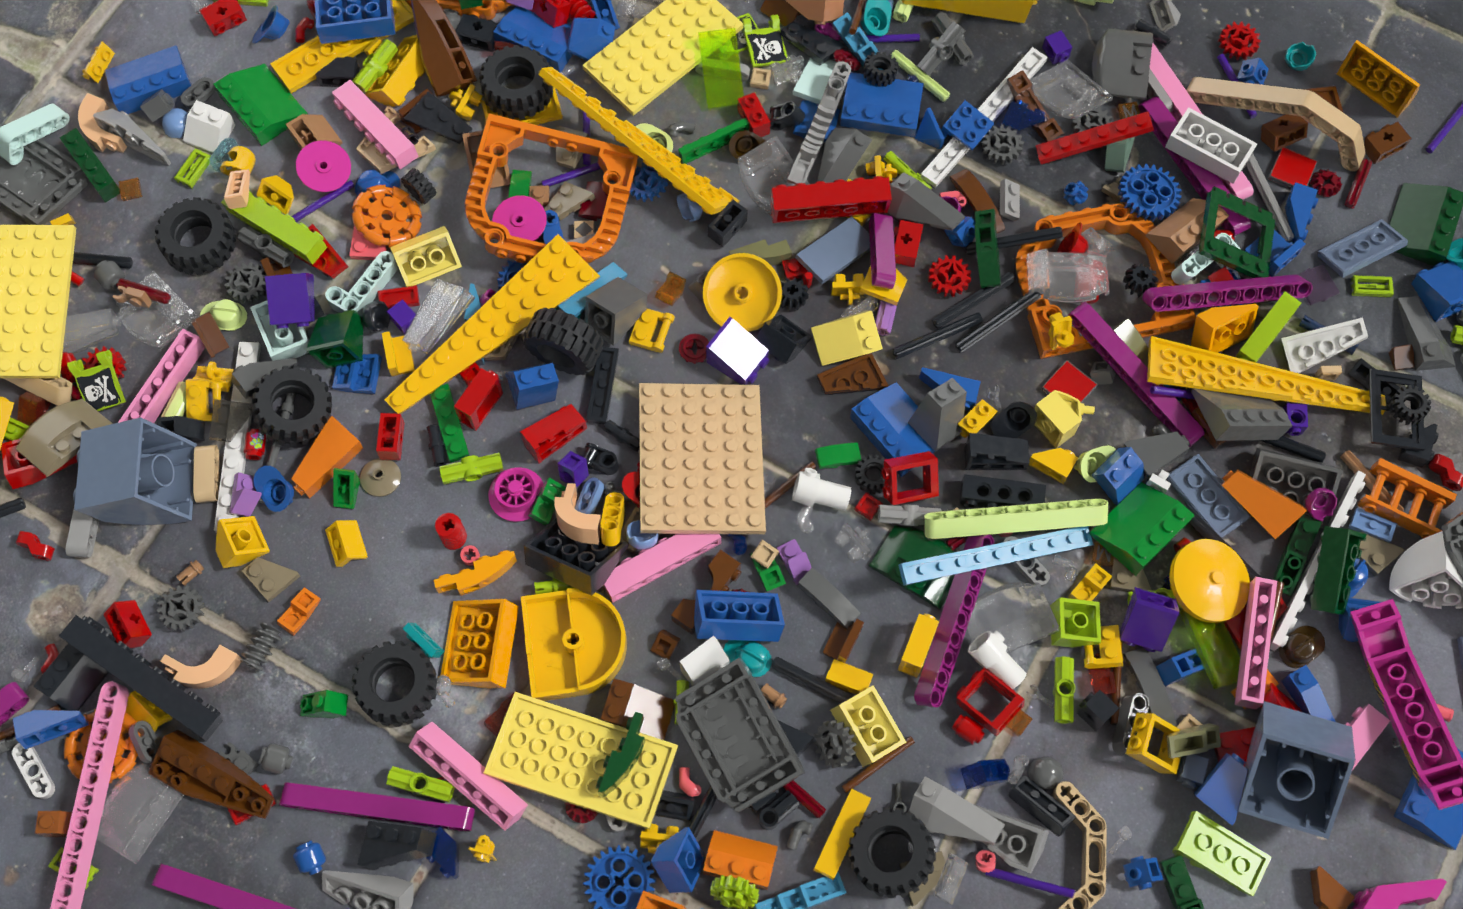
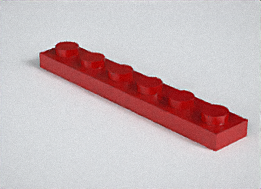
(1094, 137)

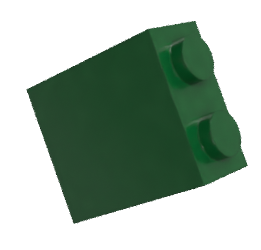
(337, 339)

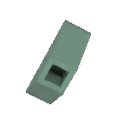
(1118, 154)

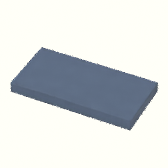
(1362, 248)
(835, 250)
(1207, 496)

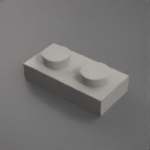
(1009, 200)

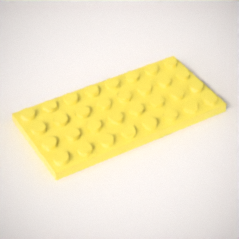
(657, 50)
(34, 298)
(565, 755)

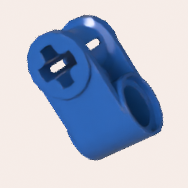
(553, 228)

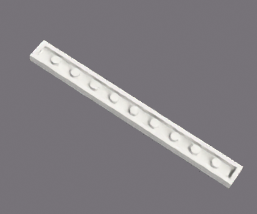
(991, 108)
(234, 455)
(1305, 584)

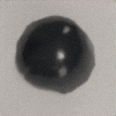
(376, 316)

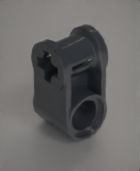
(785, 115)
(598, 456)

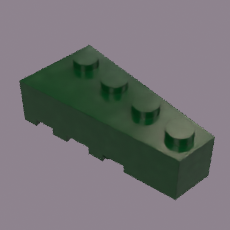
(1335, 569)

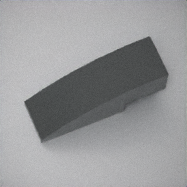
(829, 598)

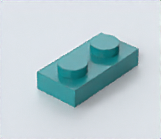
(419, 636)

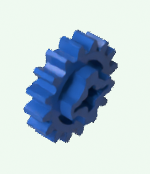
(647, 183)

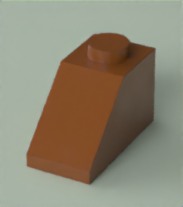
(53, 823)
(1327, 891)

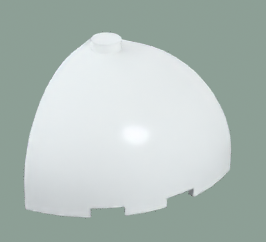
(1427, 575)

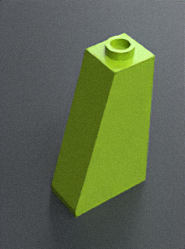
(1269, 328)

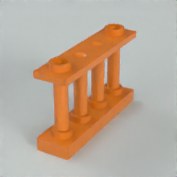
(1413, 483)

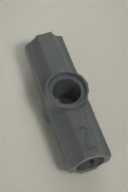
(941, 48)
(960, 50)
(265, 246)

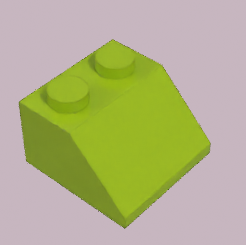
(1077, 622)

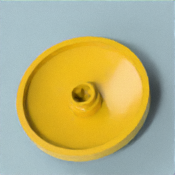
(742, 289)
(1209, 581)

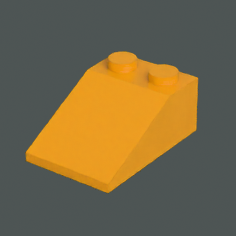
(1223, 326)

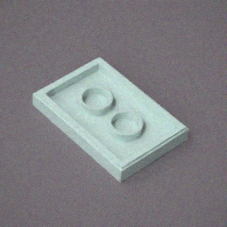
(814, 80)

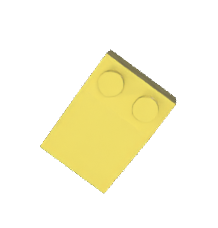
(846, 338)

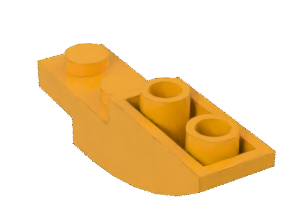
(486, 571)

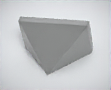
(1165, 14)

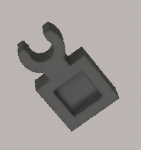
(241, 759)

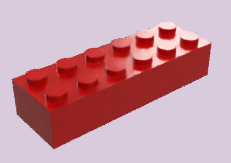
(830, 199)

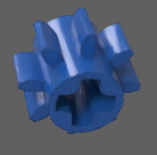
(1076, 193)

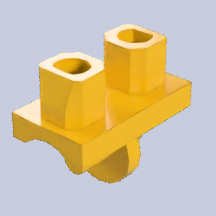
(470, 96)
(878, 167)
(847, 290)
(1060, 331)
(214, 373)
(652, 839)

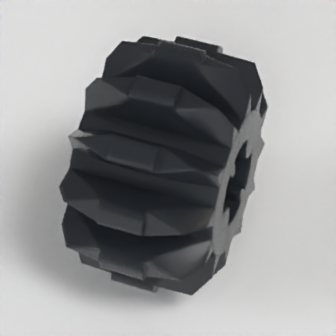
(1139, 279)
(799, 297)

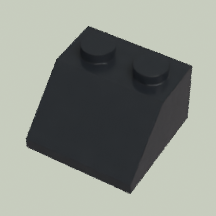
(783, 338)

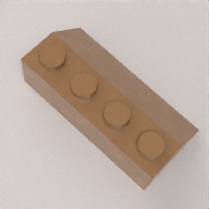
(1182, 229)

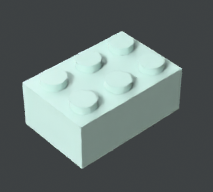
(283, 342)

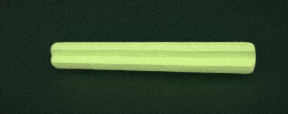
(929, 83)

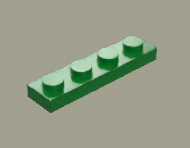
(711, 142)
(449, 423)

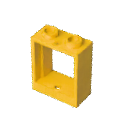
(918, 645)
(1138, 744)

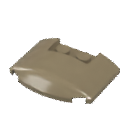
(57, 435)

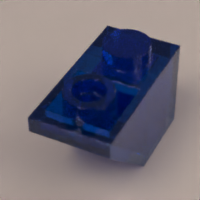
(1021, 117)
(985, 773)
(446, 854)

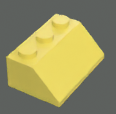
(426, 256)
(871, 725)

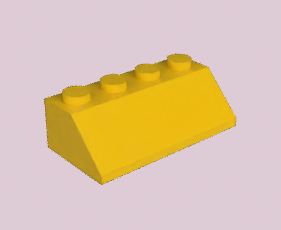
(400, 74)

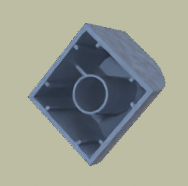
(135, 474)
(1297, 769)

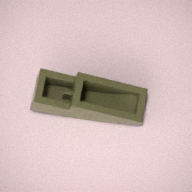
(773, 253)
(1133, 340)
(1193, 740)

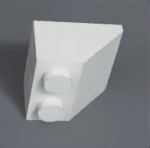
(207, 126)
(704, 661)

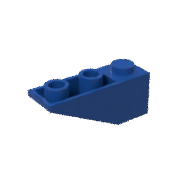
(1298, 209)

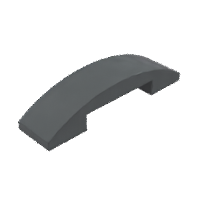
(1150, 684)

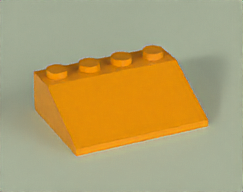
(1378, 79)
(480, 643)

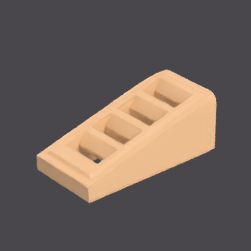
(237, 191)

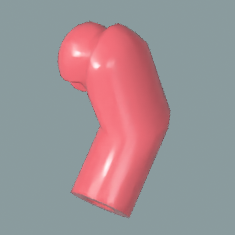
(960, 197)
(686, 784)

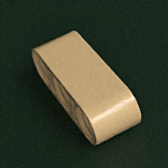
(206, 473)

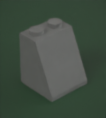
(614, 309)
(939, 414)

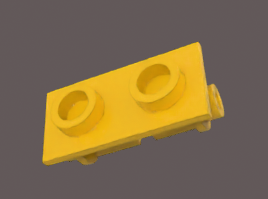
(98, 63)
(976, 418)
(484, 849)

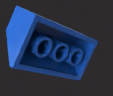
(738, 616)

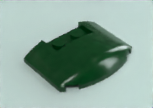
(908, 545)

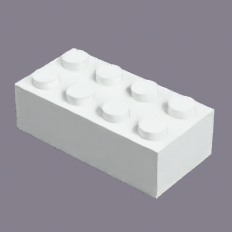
(1210, 145)

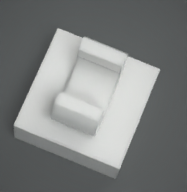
(1159, 482)

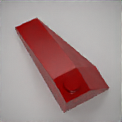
(19, 470)

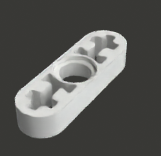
(24, 766)

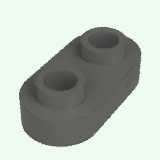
(197, 92)
(146, 741)

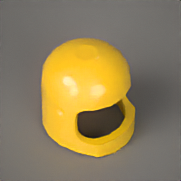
(242, 160)

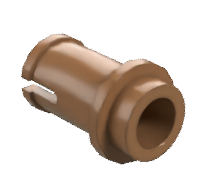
(190, 572)
(774, 696)

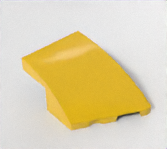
(888, 295)

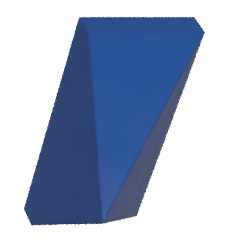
(929, 131)

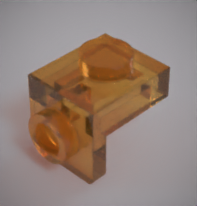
(671, 289)

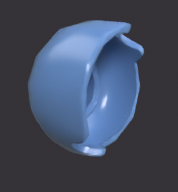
(174, 122)
(688, 209)
(640, 540)

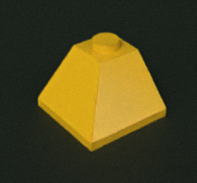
(239, 541)

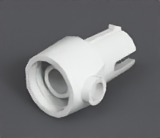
(811, 490)
(991, 654)

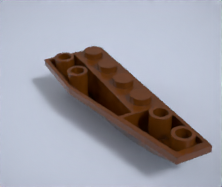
(441, 49)
(207, 776)

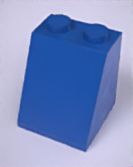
(1441, 289)
(533, 385)
(1224, 787)

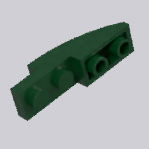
(987, 248)
(1296, 552)
(621, 763)
(1179, 884)

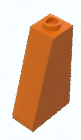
(330, 450)
(1265, 504)

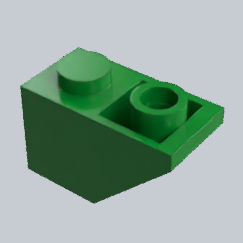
(324, 704)

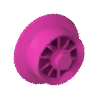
(323, 166)
(522, 217)
(514, 493)

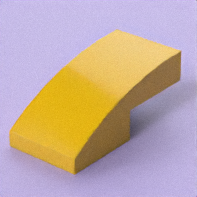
(1091, 584)

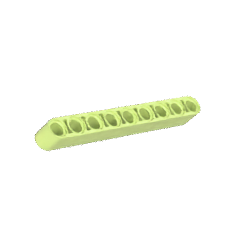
(1016, 518)

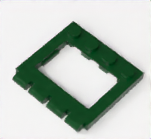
(1227, 254)

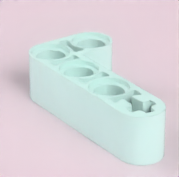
(29, 129)
(1197, 263)
(383, 266)

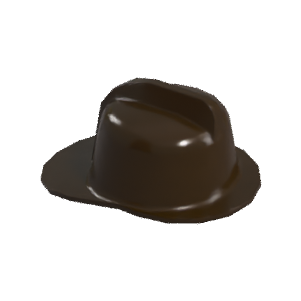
(743, 142)
(1302, 647)

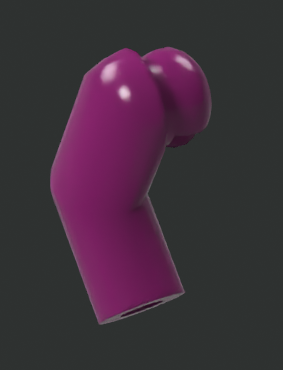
(827, 29)

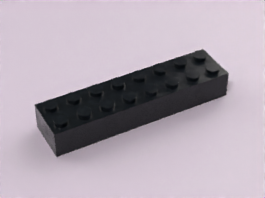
(138, 675)

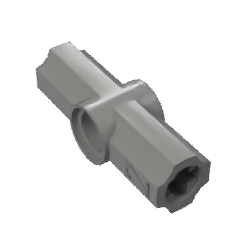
(904, 515)

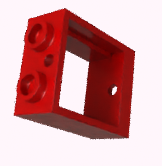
(478, 399)
(930, 477)
(1009, 712)

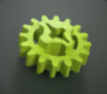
(734, 892)

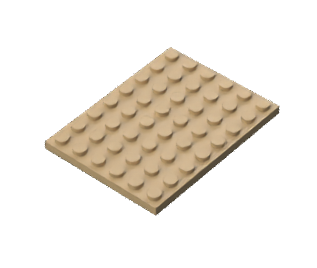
(701, 459)

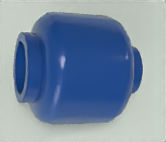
(309, 857)

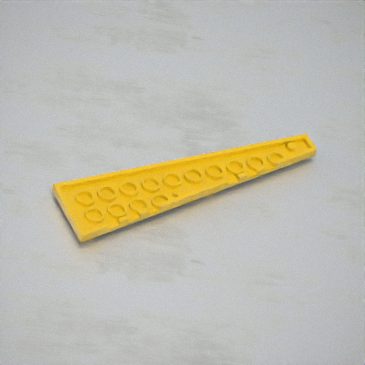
(653, 154)
(542, 283)
(1206, 370)

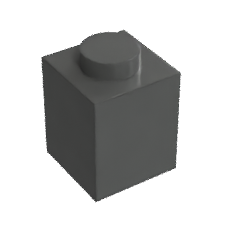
(157, 105)

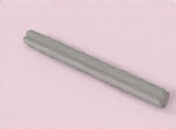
(1269, 198)

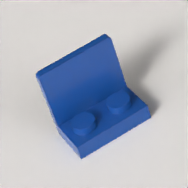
(967, 125)
(1281, 253)

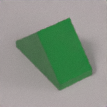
(345, 488)

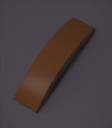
(1021, 89)
(975, 194)

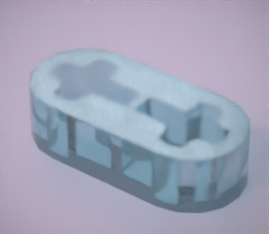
(221, 153)

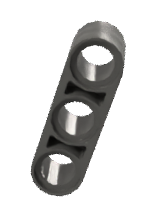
(1126, 714)

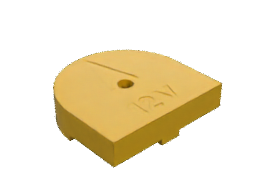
(566, 669)

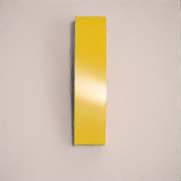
(838, 840)

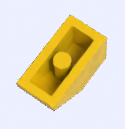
(276, 192)
(1054, 463)

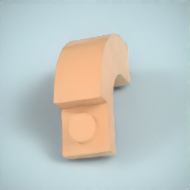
(97, 137)
(574, 524)
(209, 674)

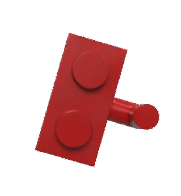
(793, 268)

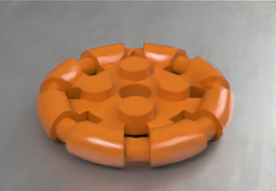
(390, 206)
(73, 748)

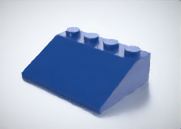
(353, 19)
(527, 29)
(145, 76)
(882, 109)
(885, 423)
(1423, 815)

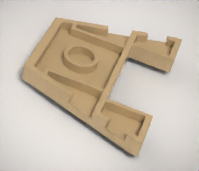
(378, 160)

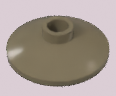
(381, 485)

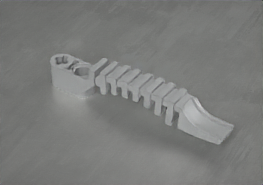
(820, 123)

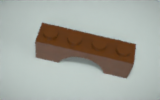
(722, 570)

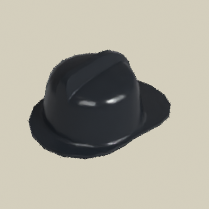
(1014, 420)

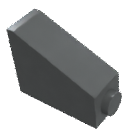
(1159, 451)

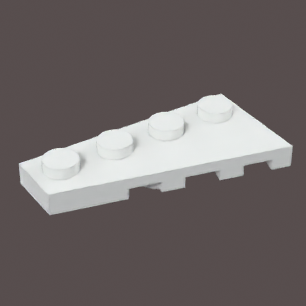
(1315, 346)

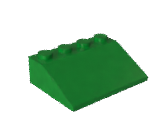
(259, 101)
(1142, 527)

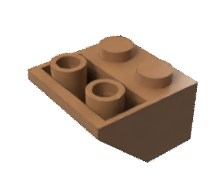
(311, 128)

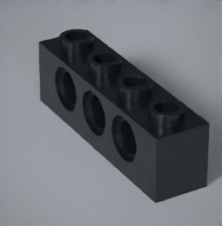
(992, 487)

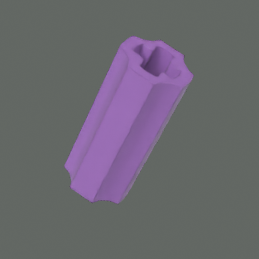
(885, 318)

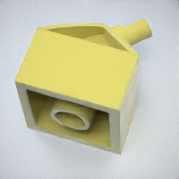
(1060, 416)

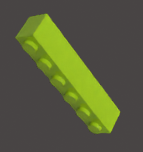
(280, 228)

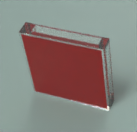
(1292, 168)
(1070, 381)

